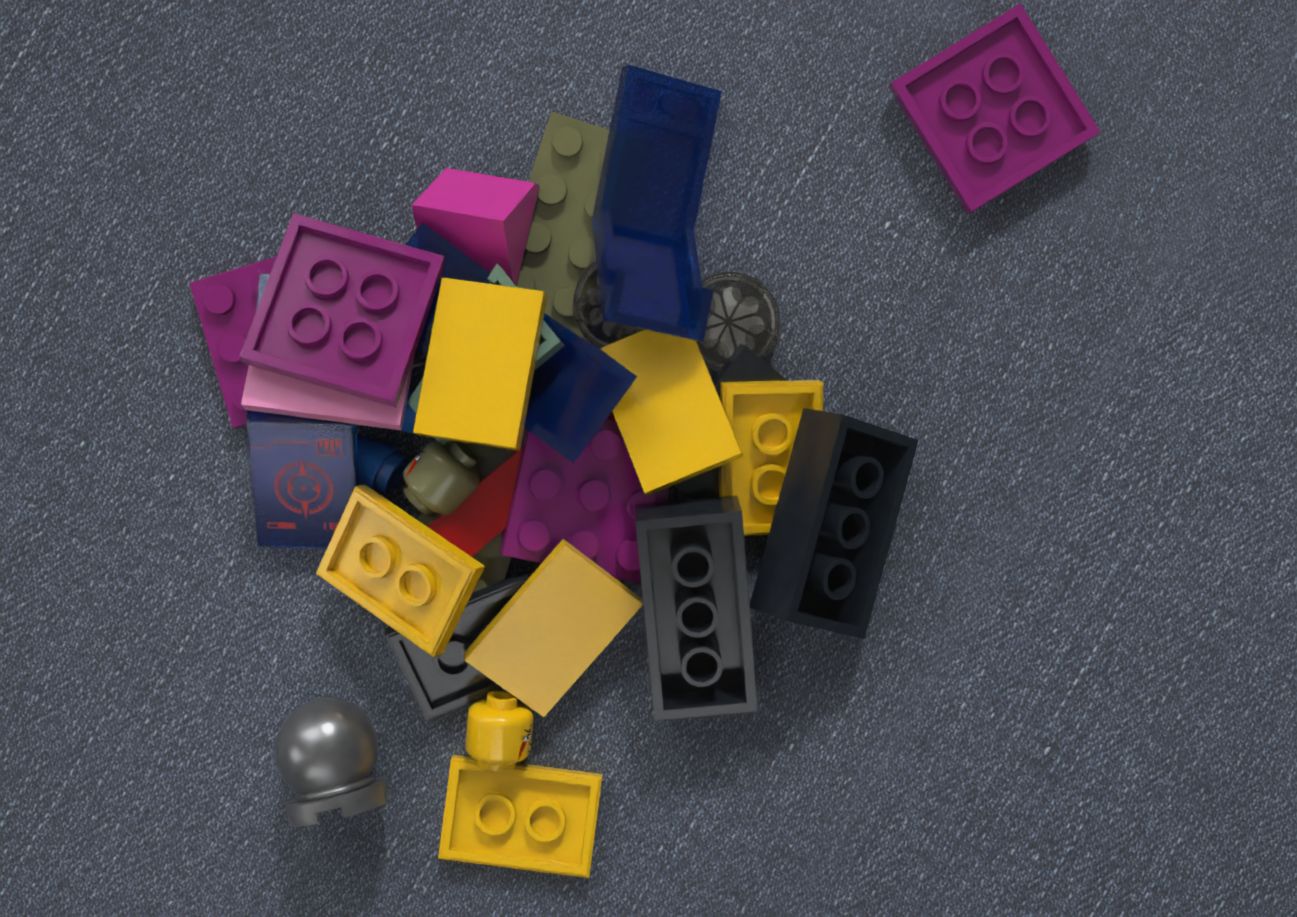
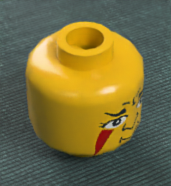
(499, 731)

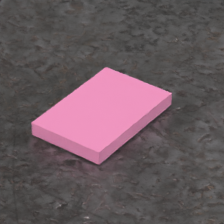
(293, 397)

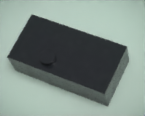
(833, 523)
(696, 607)

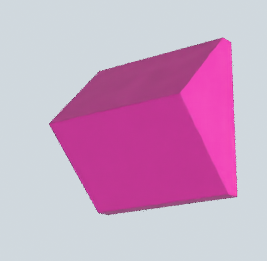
(480, 216)

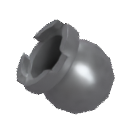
(328, 758)

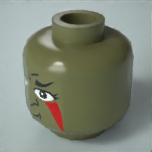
(441, 477)

